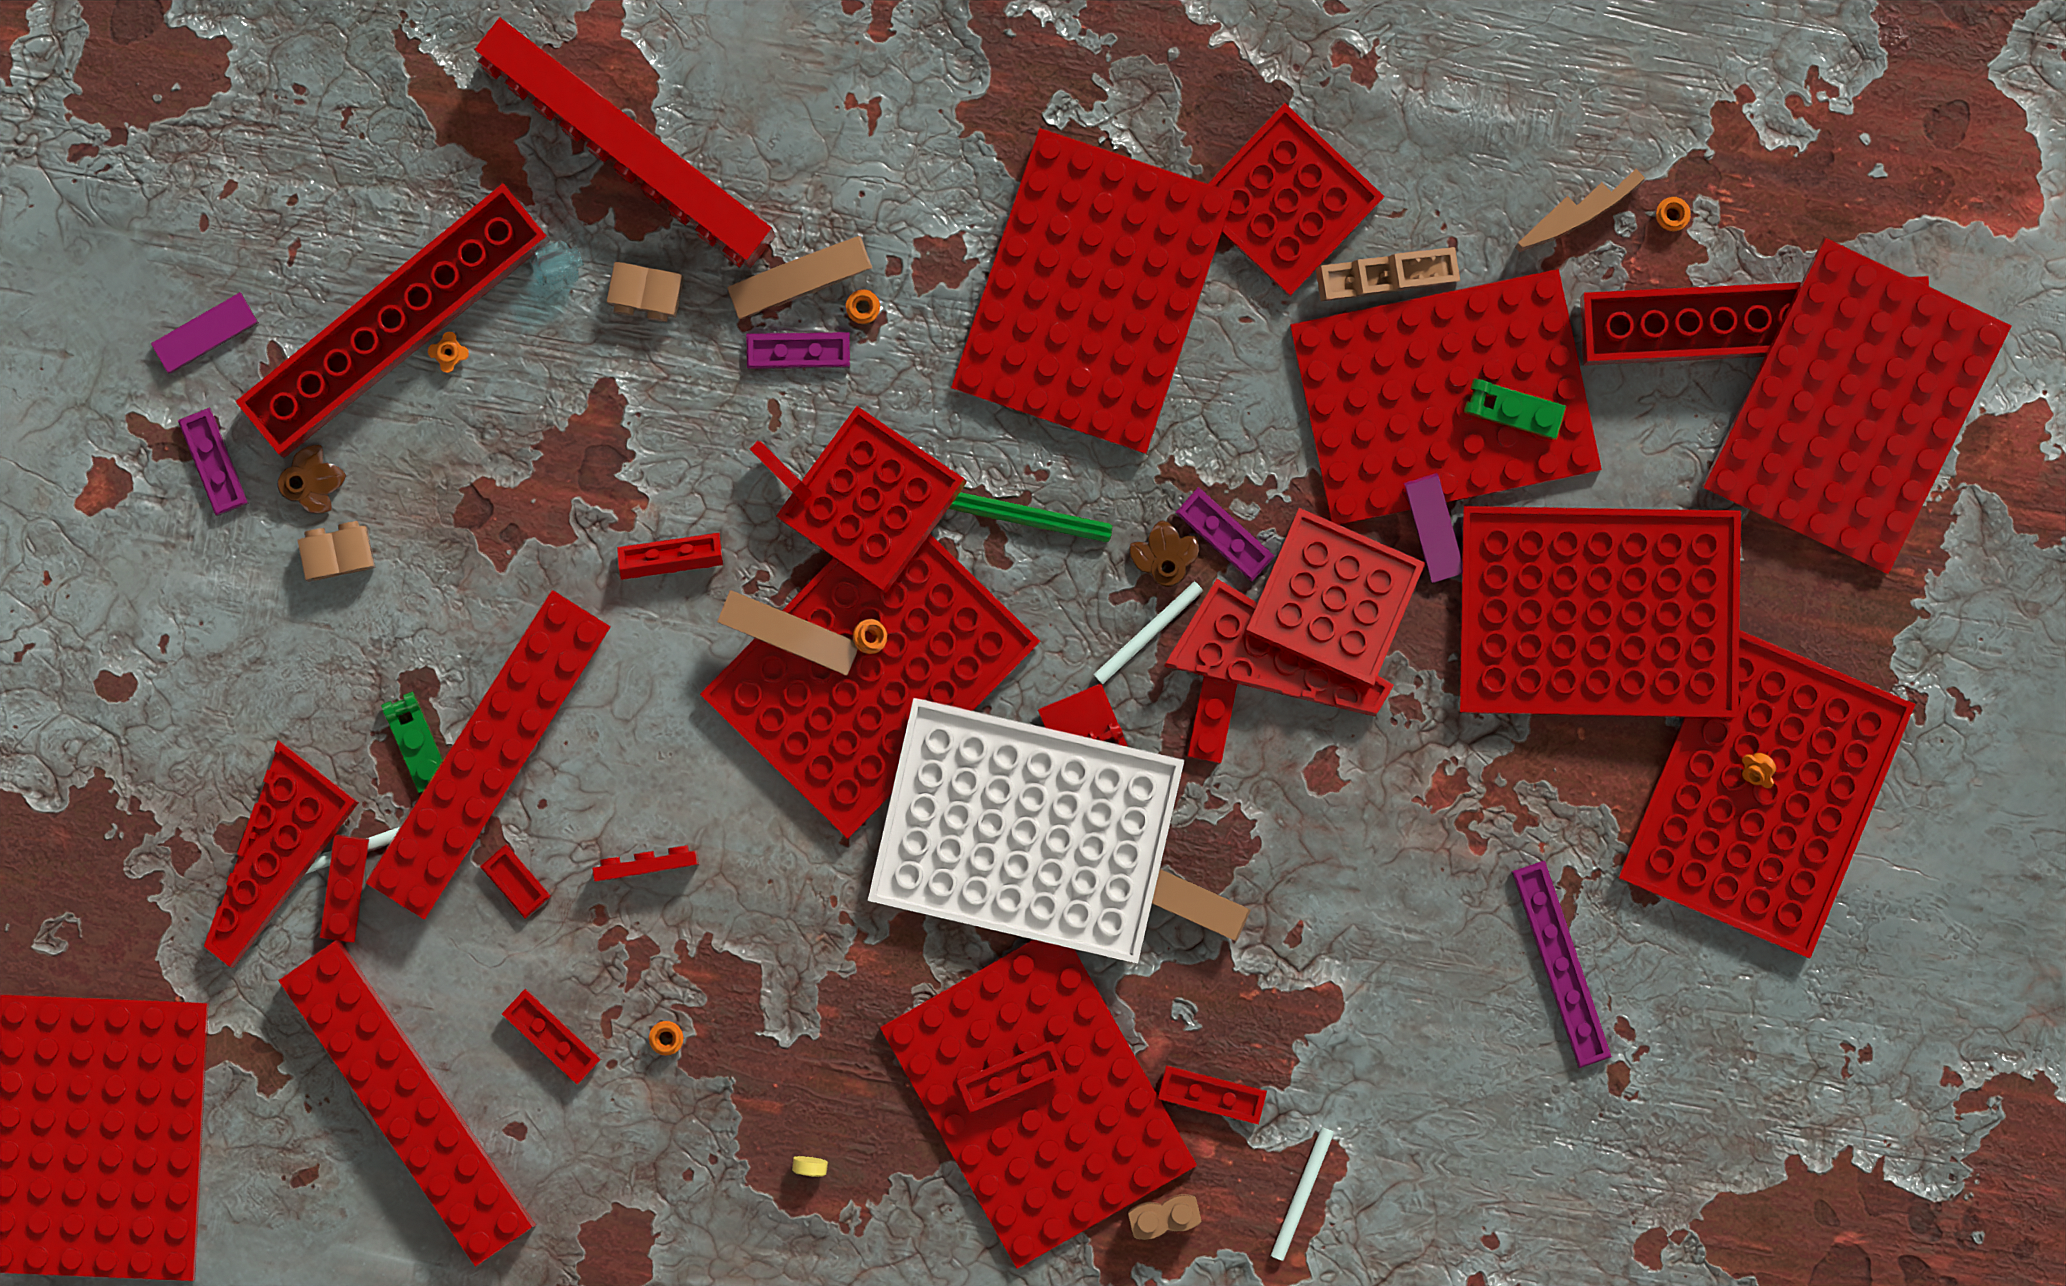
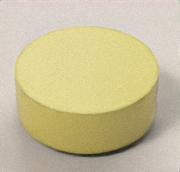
(809, 1166)

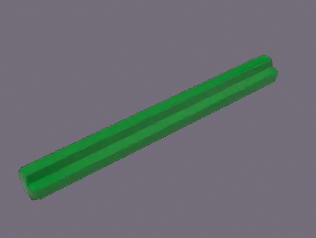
(1032, 517)

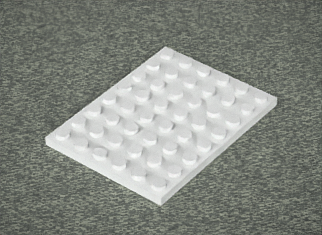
(1026, 830)

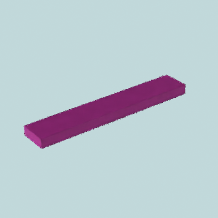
(1561, 964)

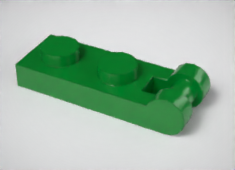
(1516, 409)
(414, 739)

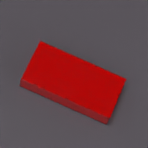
(781, 471)
(515, 881)

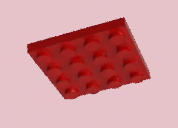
(1292, 199)
(872, 499)
(1335, 598)

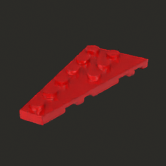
(1221, 650)
(281, 841)

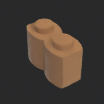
(645, 291)
(336, 552)
(1174, 1214)

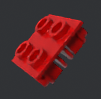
(1084, 715)

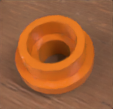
(1677, 204)
(855, 298)
(879, 636)
(657, 1030)

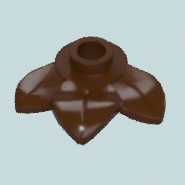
(315, 477)
(1164, 549)

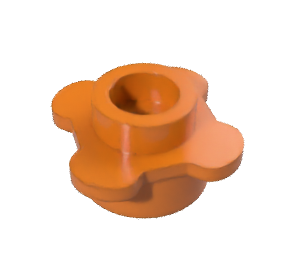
(450, 342)
(1759, 769)

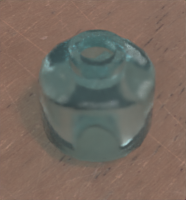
(556, 265)

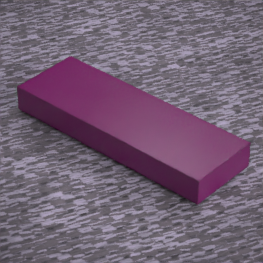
(204, 333)
(798, 350)
(213, 461)
(1434, 527)
(1224, 534)

